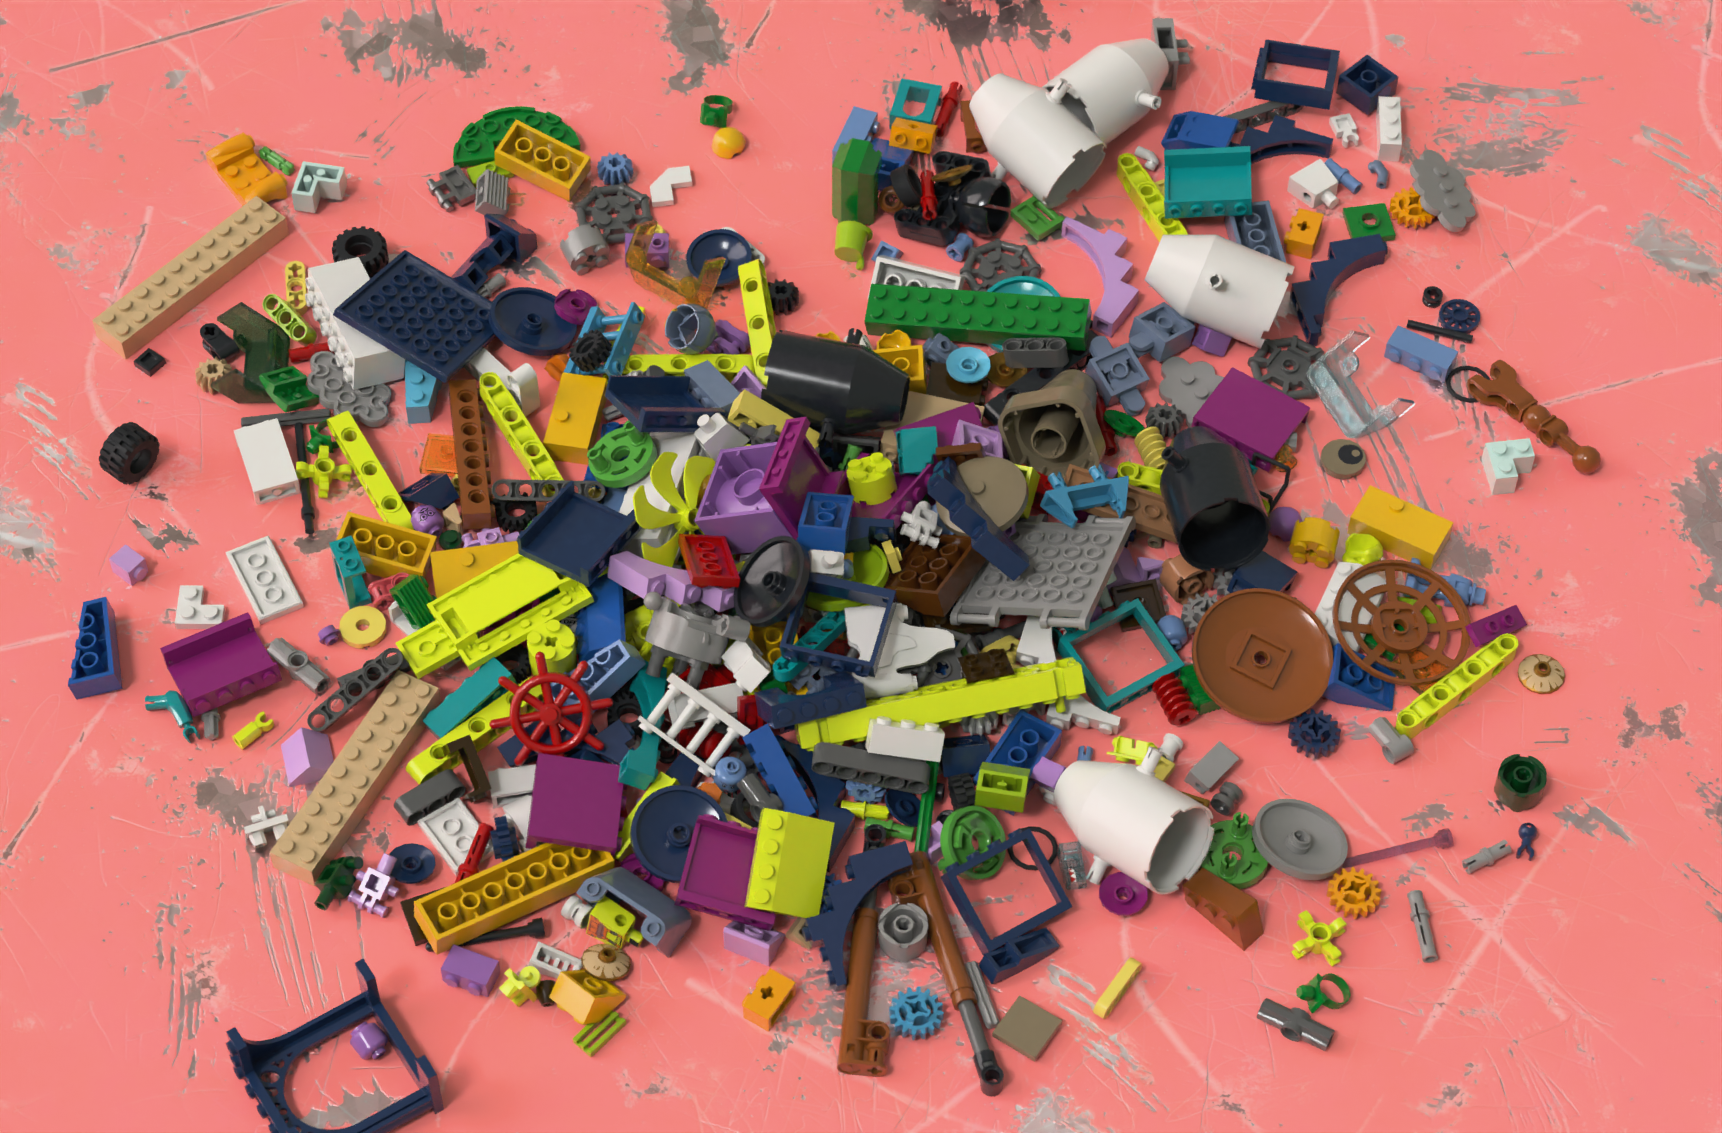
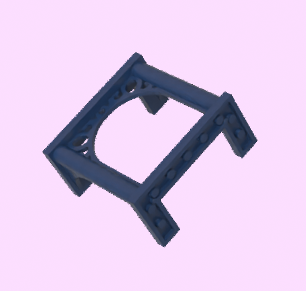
(256, 1058)

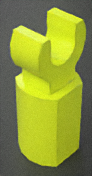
(252, 731)

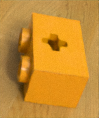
(913, 135)
(1304, 233)
(768, 999)

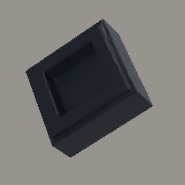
(149, 362)

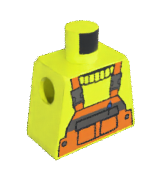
(613, 924)

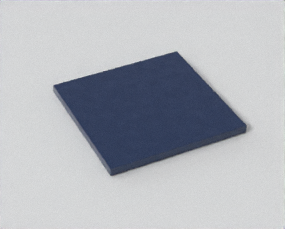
(420, 316)

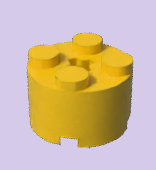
(1314, 542)

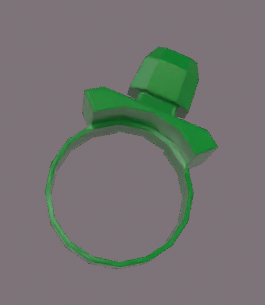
(715, 116)
(319, 439)
(1315, 998)

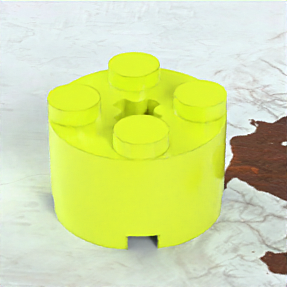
(871, 479)
(556, 643)

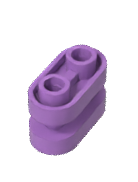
(729, 340)

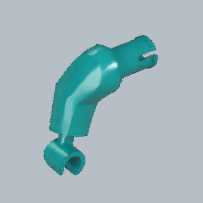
(177, 706)

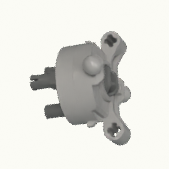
(689, 635)

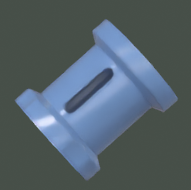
(959, 247)

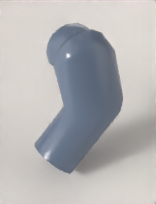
(1378, 167)

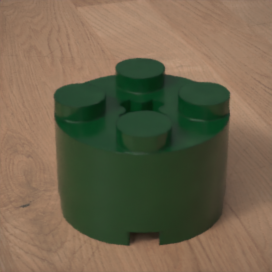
(1520, 782)

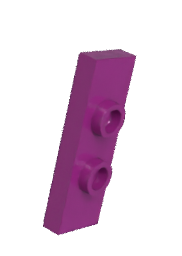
(1493, 626)

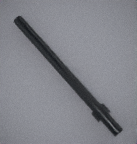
(307, 510)

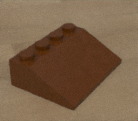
(935, 577)

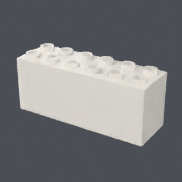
(361, 358)
(685, 446)

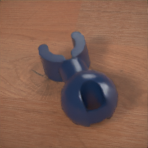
(1527, 834)

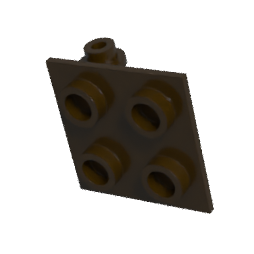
(985, 666)

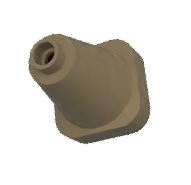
(1054, 425)

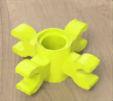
(323, 471)
(1321, 930)

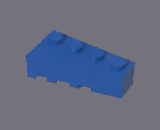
(97, 653)
(778, 772)

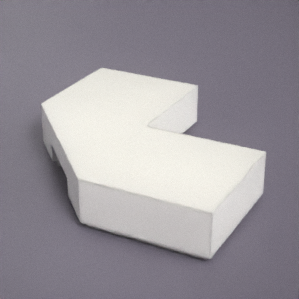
(672, 178)

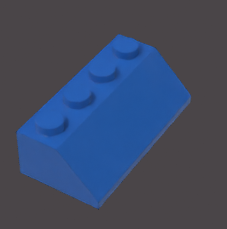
(602, 620)
(1024, 745)

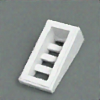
(552, 953)

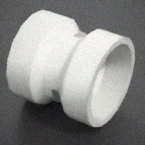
(577, 911)

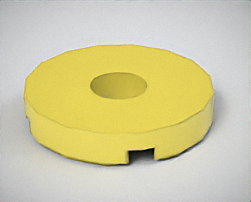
(357, 617)

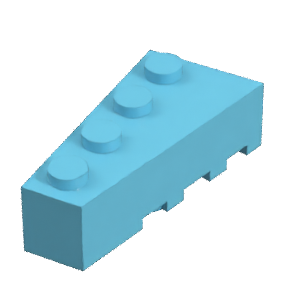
(420, 394)

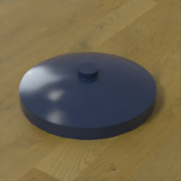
(529, 323)
(665, 827)

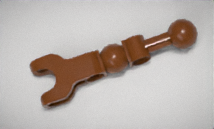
(1520, 405)

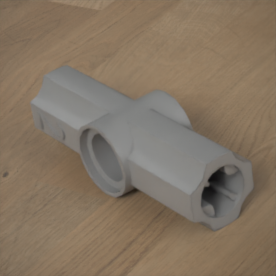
(307, 672)

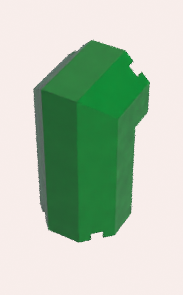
(856, 182)

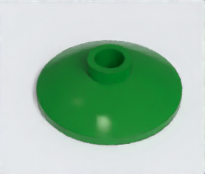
(1123, 423)

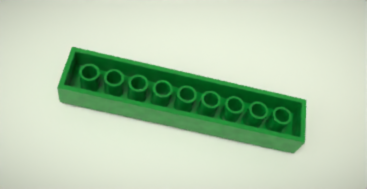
(976, 315)

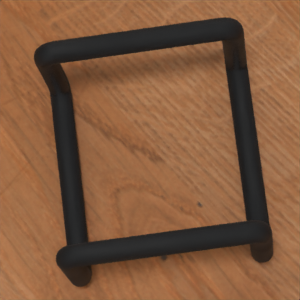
(1286, 481)

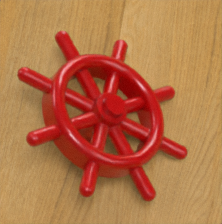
(551, 711)

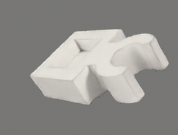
(1344, 127)

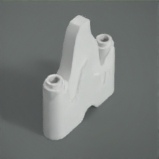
(904, 648)

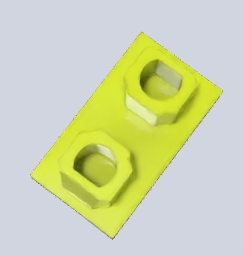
(519, 987)

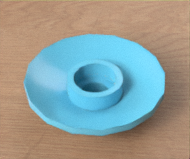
(968, 364)

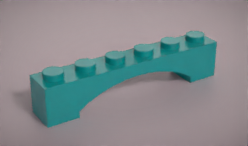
(639, 765)

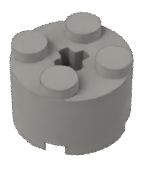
(585, 249)
(903, 931)

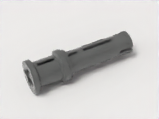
(998, 633)

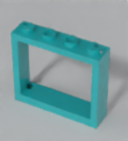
(1137, 688)

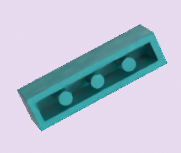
(468, 699)

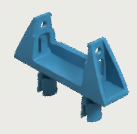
(1064, 500)

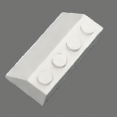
(905, 273)
(1325, 607)

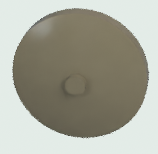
(997, 489)

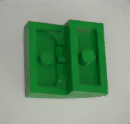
(288, 389)

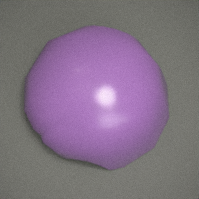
(1283, 521)

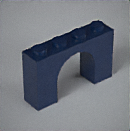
(840, 695)

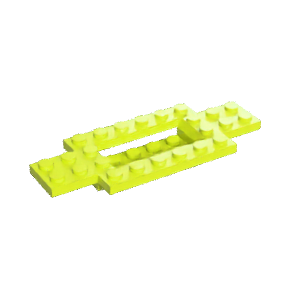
(484, 602)

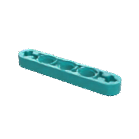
(787, 670)

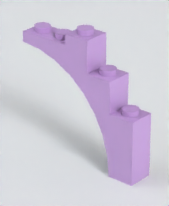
(1106, 254)
(646, 576)

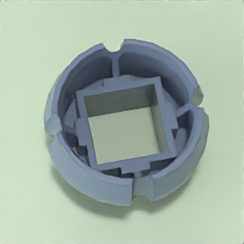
(681, 329)

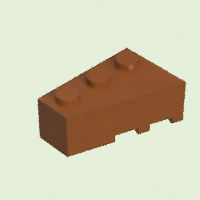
(1225, 907)

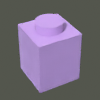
(128, 565)

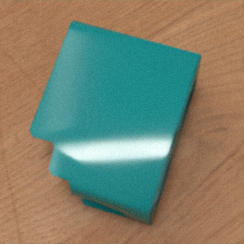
(915, 449)

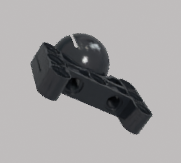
(959, 204)

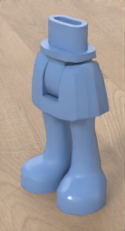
(1462, 585)

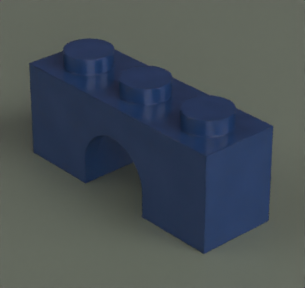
(486, 256)

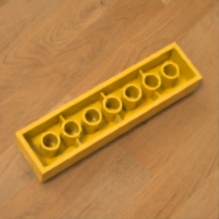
(506, 892)

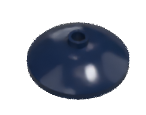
(719, 244)

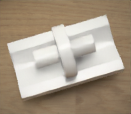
(257, 830)

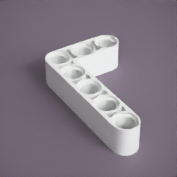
(521, 382)

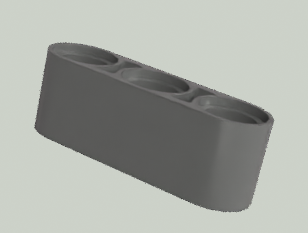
(1035, 352)
(429, 796)

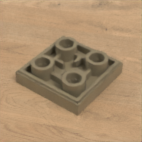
(1027, 1028)

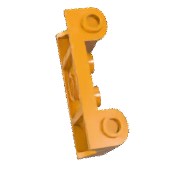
(244, 171)

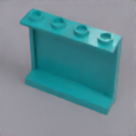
(1208, 182)

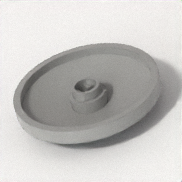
(1299, 839)

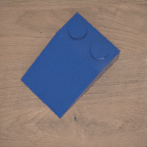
(825, 522)
(1356, 687)

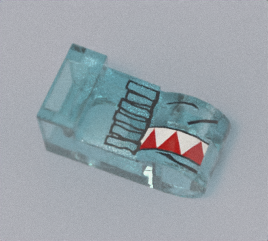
(1072, 865)

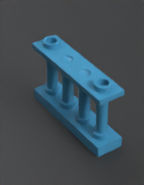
(623, 338)

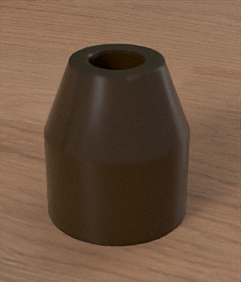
(543, 992)

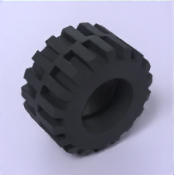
(362, 242)
(129, 453)

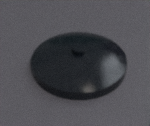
(772, 581)

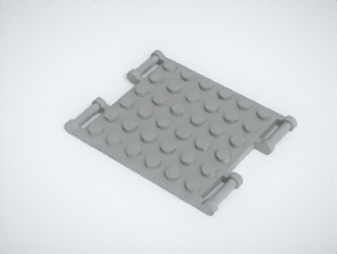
(1063, 576)

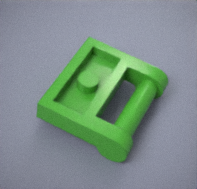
(1034, 221)

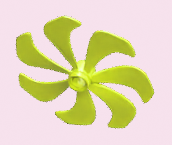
(650, 517)

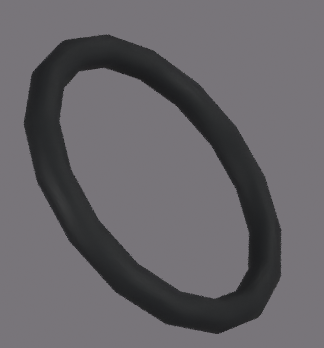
(1461, 368)
(1034, 867)

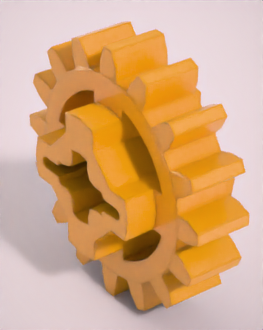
(1408, 209)
(1354, 892)

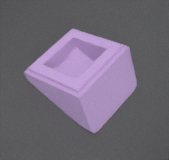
(1149, 568)

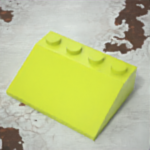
(789, 864)

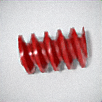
(1174, 700)
(707, 746)

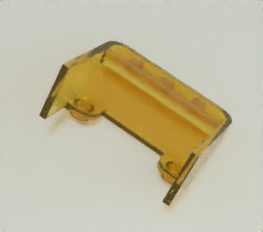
(688, 290)

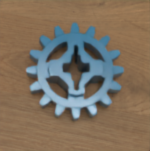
(915, 1011)

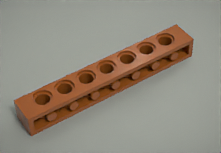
(470, 455)

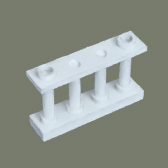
(695, 702)

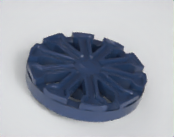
(1459, 316)

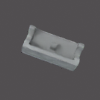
(1211, 768)

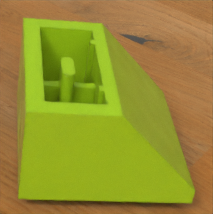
(1002, 787)

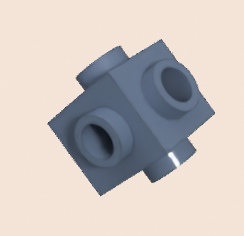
(938, 349)

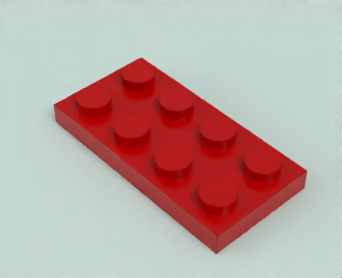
(708, 561)

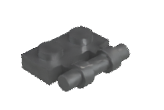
(457, 184)

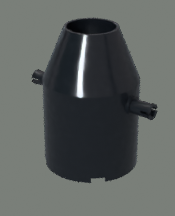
(834, 384)
(1212, 501)

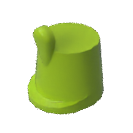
(851, 242)

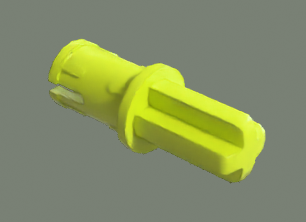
(866, 810)

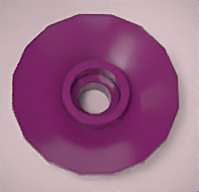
(1122, 885)

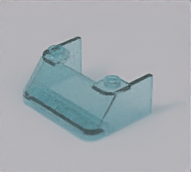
(1342, 397)

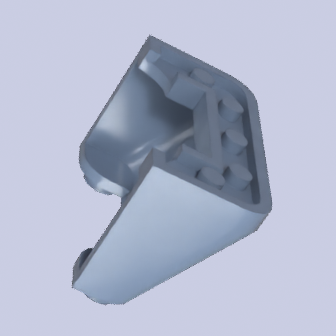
(664, 920)

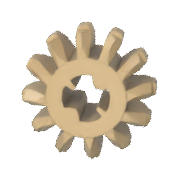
(209, 372)

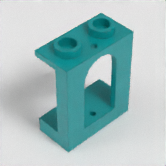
(918, 92)
(349, 572)

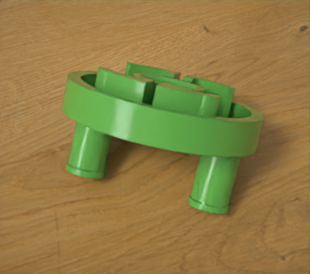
(617, 444)
(1235, 838)
(957, 841)

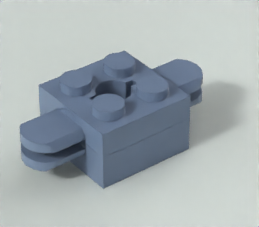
(1160, 333)
(1117, 375)

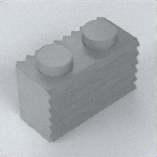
(492, 193)

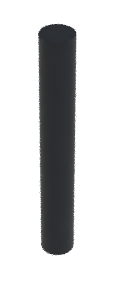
(1435, 330)

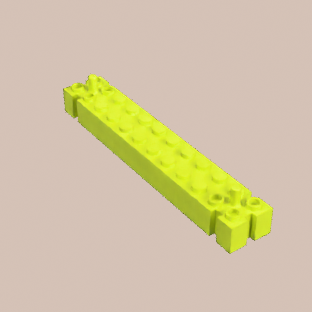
(952, 701)

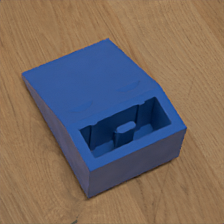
(1199, 130)
(891, 159)

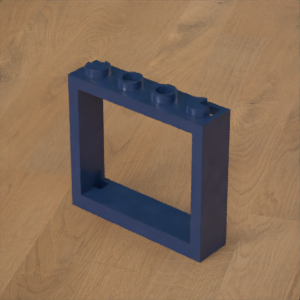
(1299, 56)
(846, 590)
(967, 910)

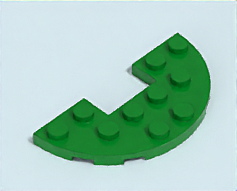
(481, 137)

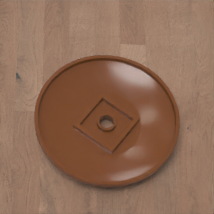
(1270, 626)

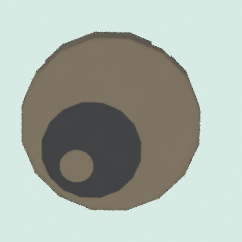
(1342, 459)

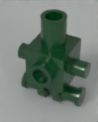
(336, 880)

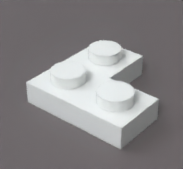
(192, 612)

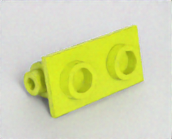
(1125, 750)

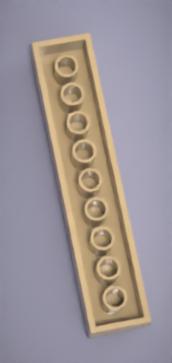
(190, 277)
(355, 778)

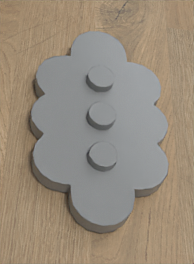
(1442, 190)
(1187, 385)
(335, 393)

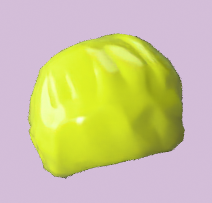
(1362, 549)

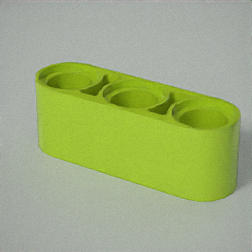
(281, 316)

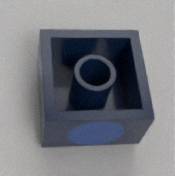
(1365, 83)

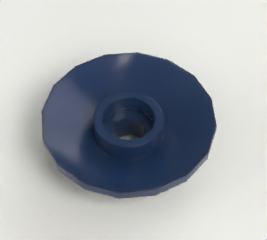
(903, 806)
(413, 863)

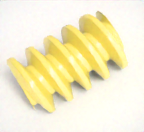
(1150, 447)

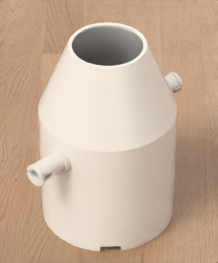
(1114, 85)
(1036, 137)
(1219, 284)
(1134, 821)

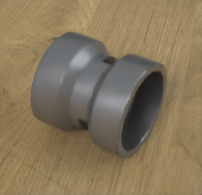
(1228, 796)

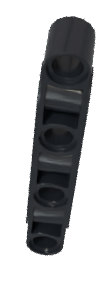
(1035, 380)

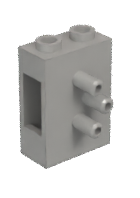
(1164, 36)

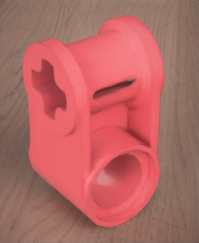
(384, 594)

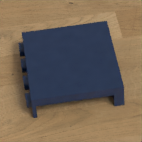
(657, 402)
(576, 536)

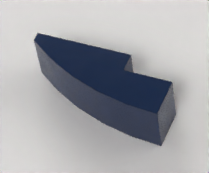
(1018, 955)

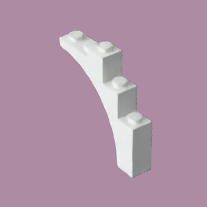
(1037, 648)

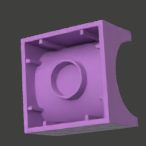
(734, 502)

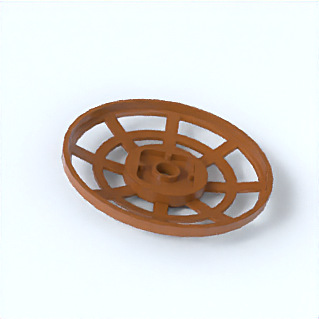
(1407, 616)

